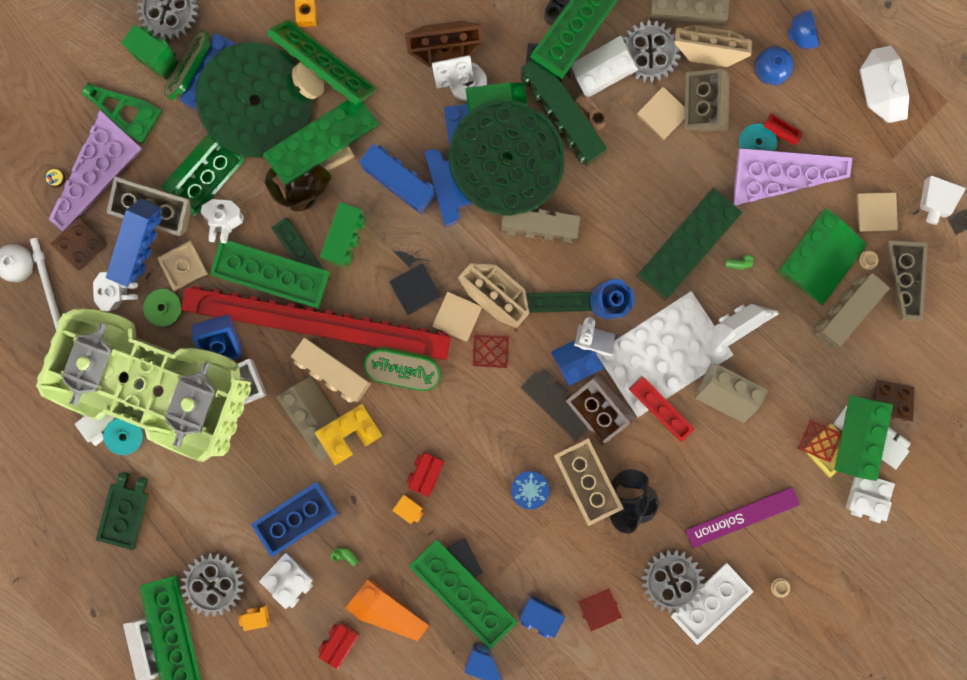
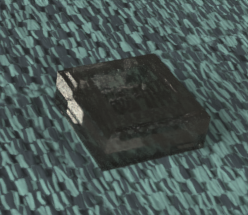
(959, 222)

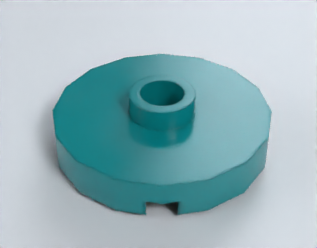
(754, 132)
(118, 445)

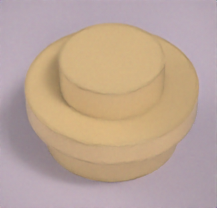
(868, 260)
(780, 587)

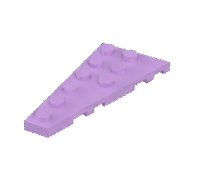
(99, 161)
(774, 173)

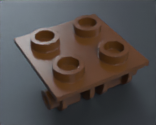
(78, 244)
(900, 396)

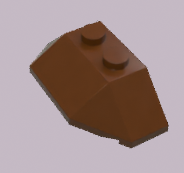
(444, 41)

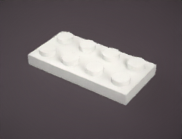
(720, 597)

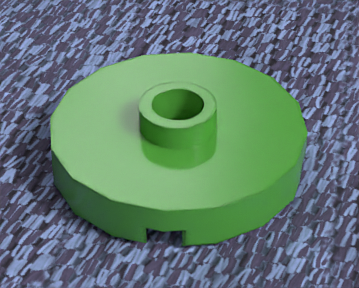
(172, 308)

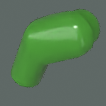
(747, 262)
(344, 554)

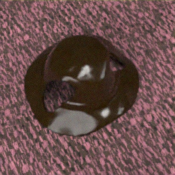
(303, 191)

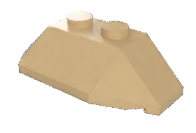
(712, 45)
(496, 292)

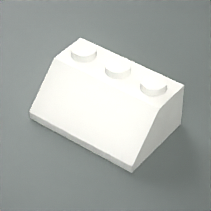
(604, 66)
(141, 649)

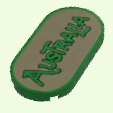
(187, 65)
(402, 368)

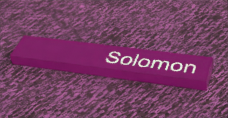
(742, 517)

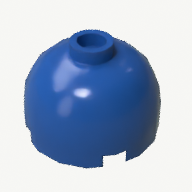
(804, 31)
(774, 65)

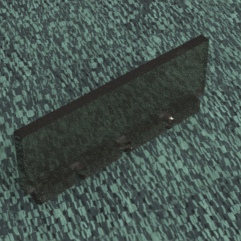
(550, 400)

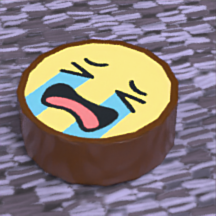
(55, 178)

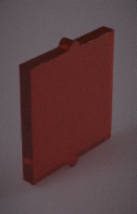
(600, 609)

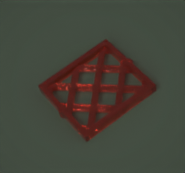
(475, 350)
(805, 435)

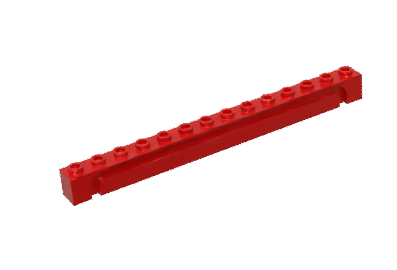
(315, 323)

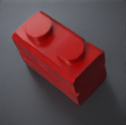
(425, 474)
(338, 645)

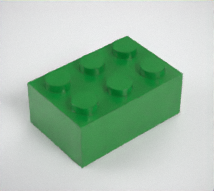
(150, 51)
(343, 235)

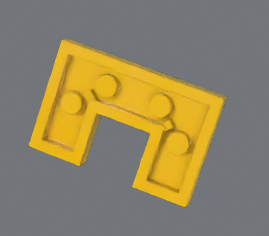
(332, 434)

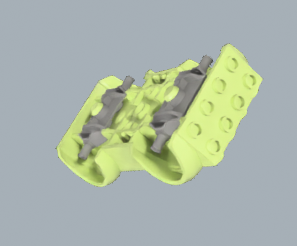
(200, 386)

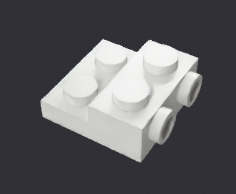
(870, 498)
(287, 581)

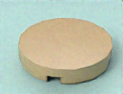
(307, 81)

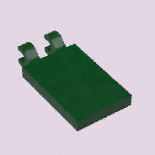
(123, 513)

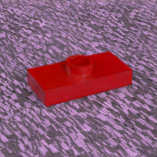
(783, 129)

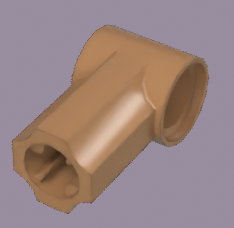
(590, 110)

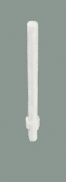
(39, 258)

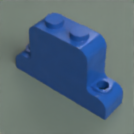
(446, 191)

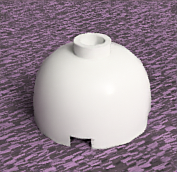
(15, 263)

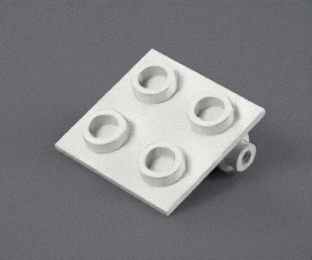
(453, 71)
(594, 339)

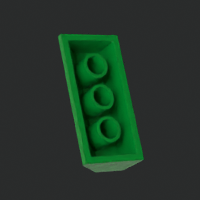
(202, 173)
(863, 437)

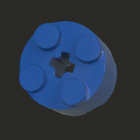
(602, 303)

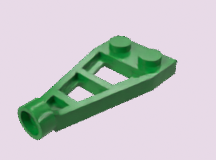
(142, 122)

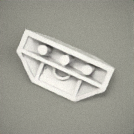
(885, 84)
(738, 325)

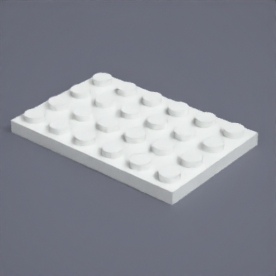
(665, 350)

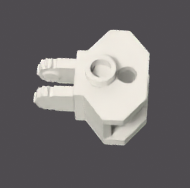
(221, 218)
(111, 293)

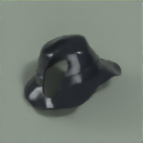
(635, 510)

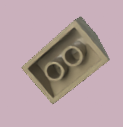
(707, 100)
(730, 393)

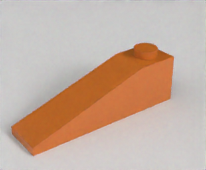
(383, 610)

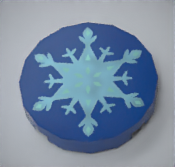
(530, 490)

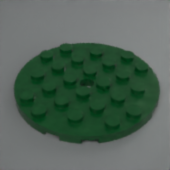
(225, 94)
(498, 185)

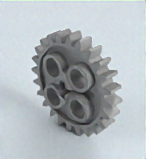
(184, 16)
(667, 50)
(224, 570)
(689, 575)

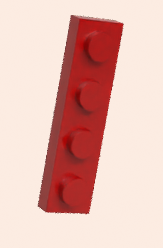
(661, 408)

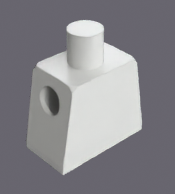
(939, 198)

